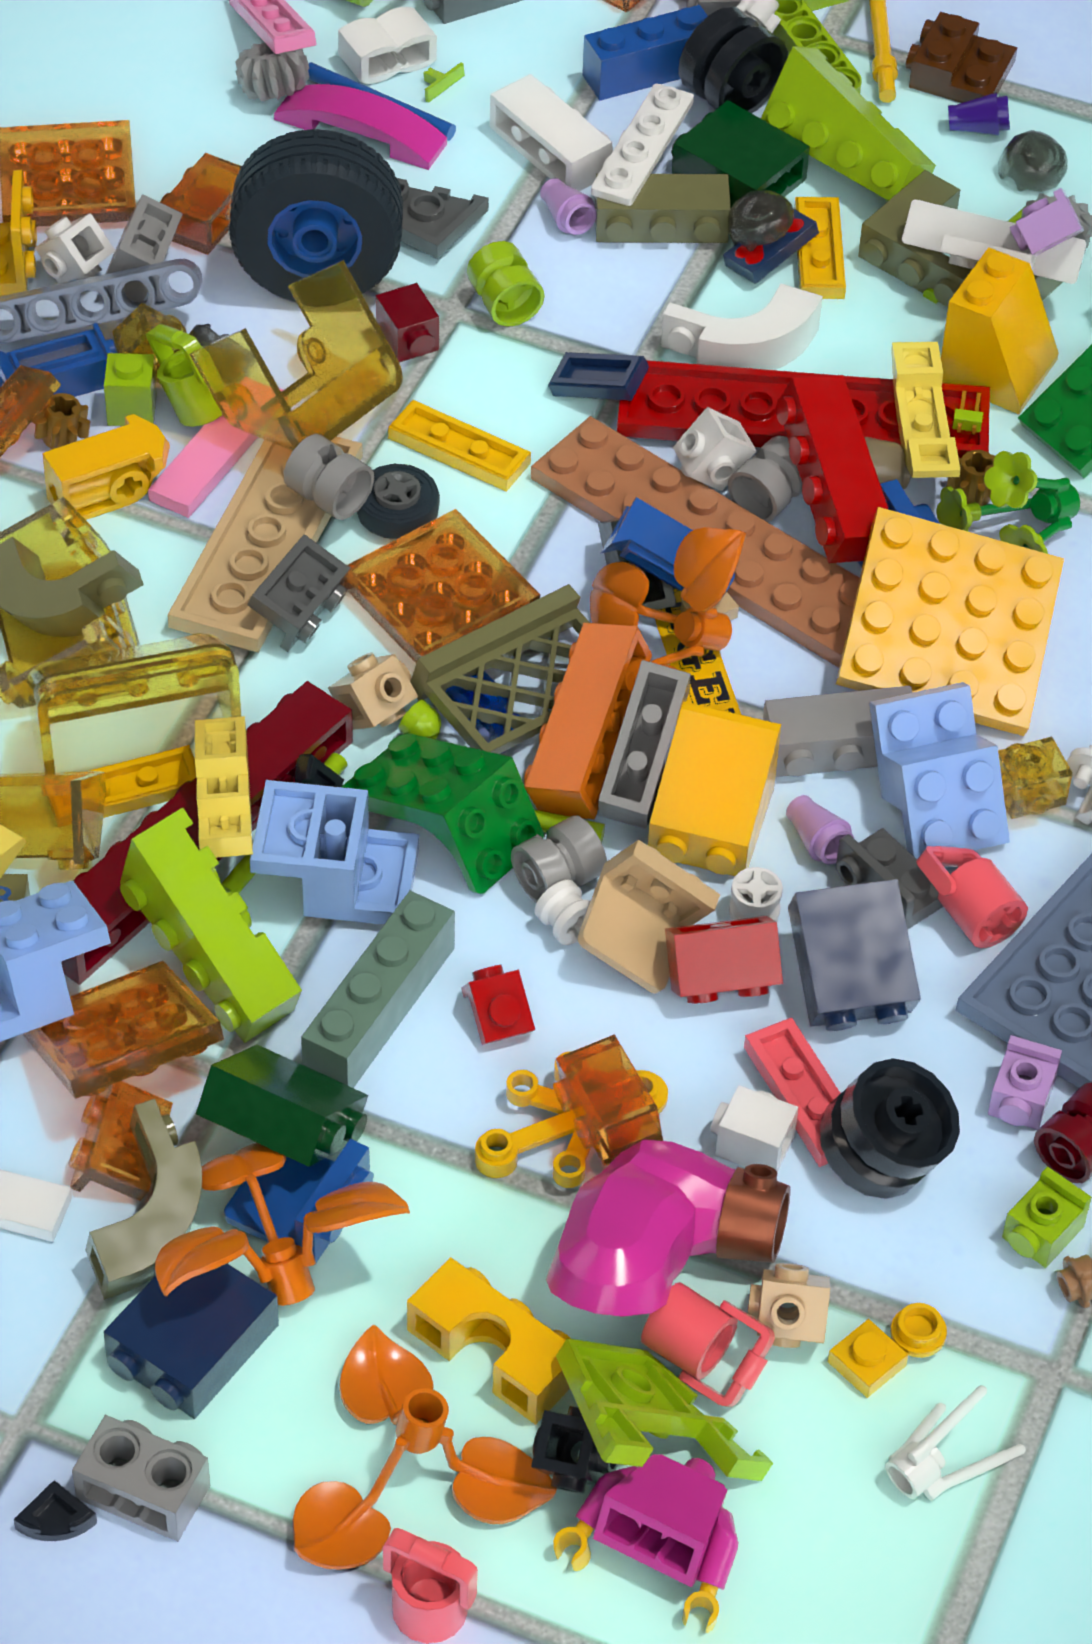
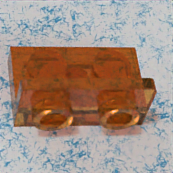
(21, 398)
(108, 1148)

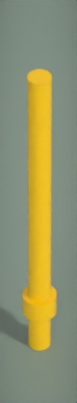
(884, 64)

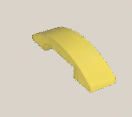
(922, 410)

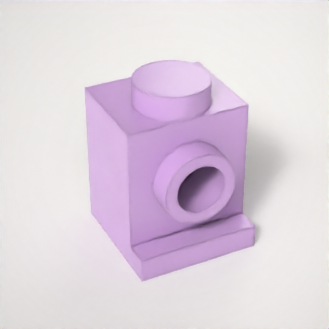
(1046, 224)
(1024, 1083)

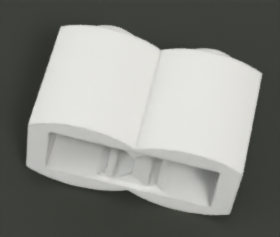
(387, 45)

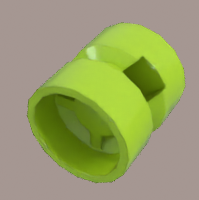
(505, 283)

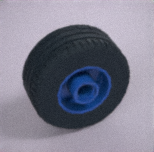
(313, 204)

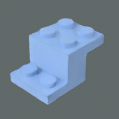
(939, 770)
(328, 843)
(33, 942)

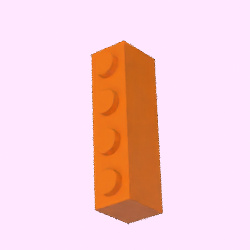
(585, 720)

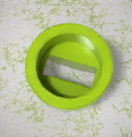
(421, 720)

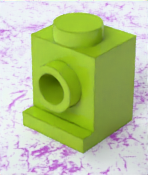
(1046, 1218)

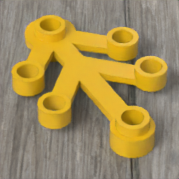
(502, 1163)

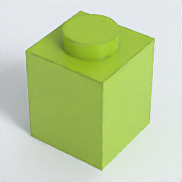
(130, 387)

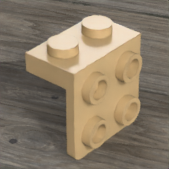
(632, 907)

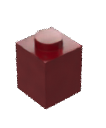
(408, 322)

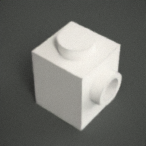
(754, 1128)

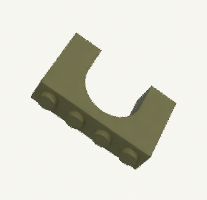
(916, 266)

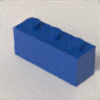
(638, 52)

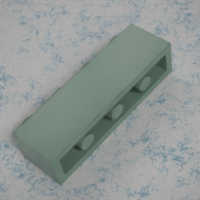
(379, 990)

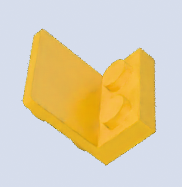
(16, 237)

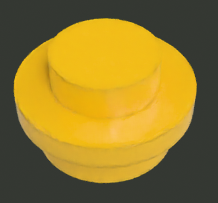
(919, 1330)

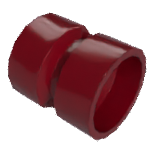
(1066, 1138)

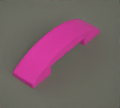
(367, 114)

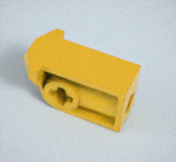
(107, 468)

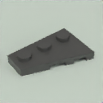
(436, 218)

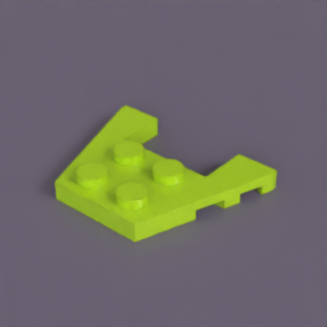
(634, 1392)

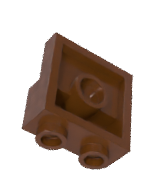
(957, 61)

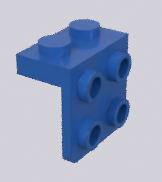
(293, 1194)

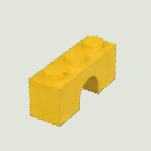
(463, 1308)

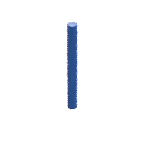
(325, 76)

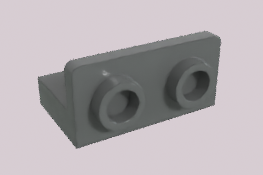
(300, 590)
(883, 859)

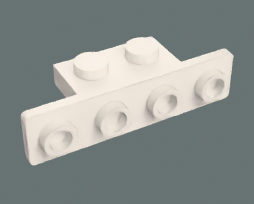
(642, 144)
(970, 234)

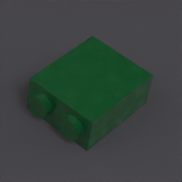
(745, 149)
(282, 1105)

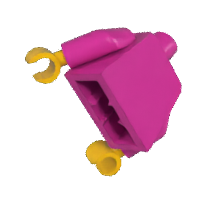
(665, 1519)

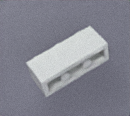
(549, 132)

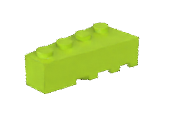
(841, 125)
(207, 928)

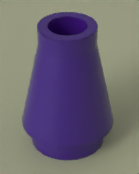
(980, 115)

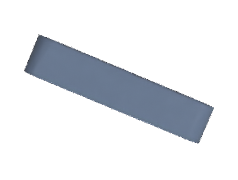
(111, 288)

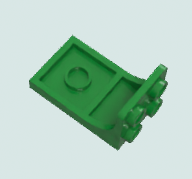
(1064, 415)
(457, 794)

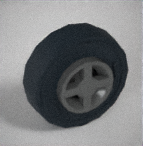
(399, 501)

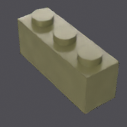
(669, 211)

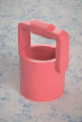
(974, 894)
(696, 1336)
(429, 1586)

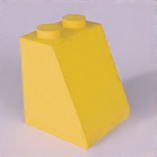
(998, 332)
(715, 789)

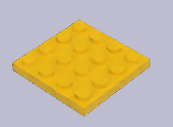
(950, 611)

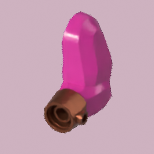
(651, 1213)

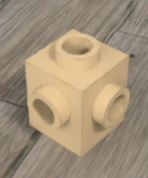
(375, 690)
(791, 1285)

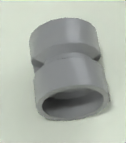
(328, 476)
(767, 480)
(567, 853)

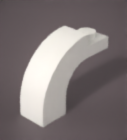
(755, 341)

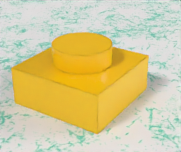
(867, 1358)

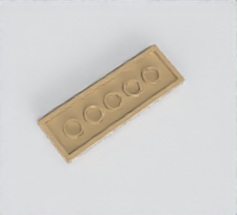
(245, 548)

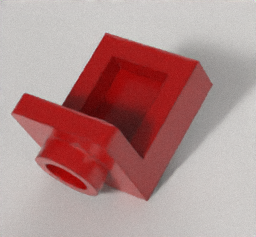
(498, 1004)

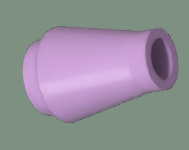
(570, 208)
(817, 828)

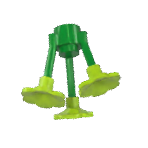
(1010, 484)

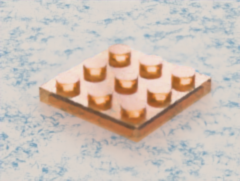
(70, 170)
(437, 585)
(125, 1030)

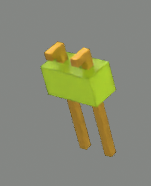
(967, 419)

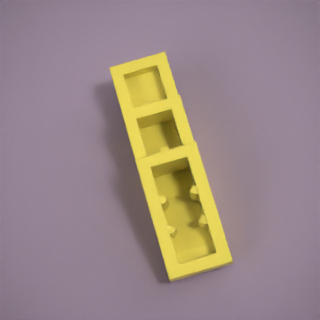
(223, 786)

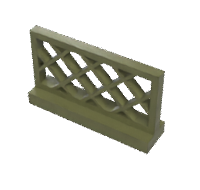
(493, 648)

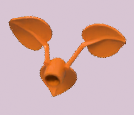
(702, 567)
(283, 1263)
(386, 1381)

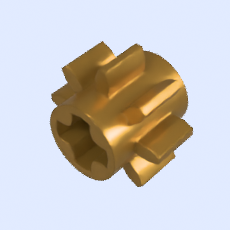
(62, 421)
(972, 474)

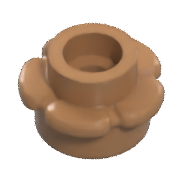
(1076, 1279)

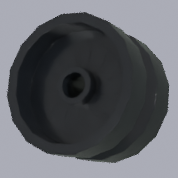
(732, 60)
(889, 1128)

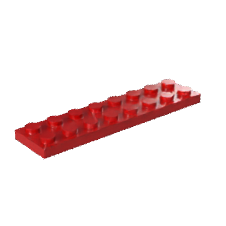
(678, 393)

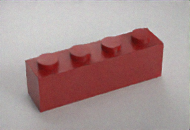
(832, 463)

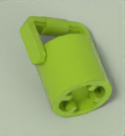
(180, 376)

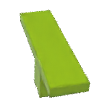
(441, 81)

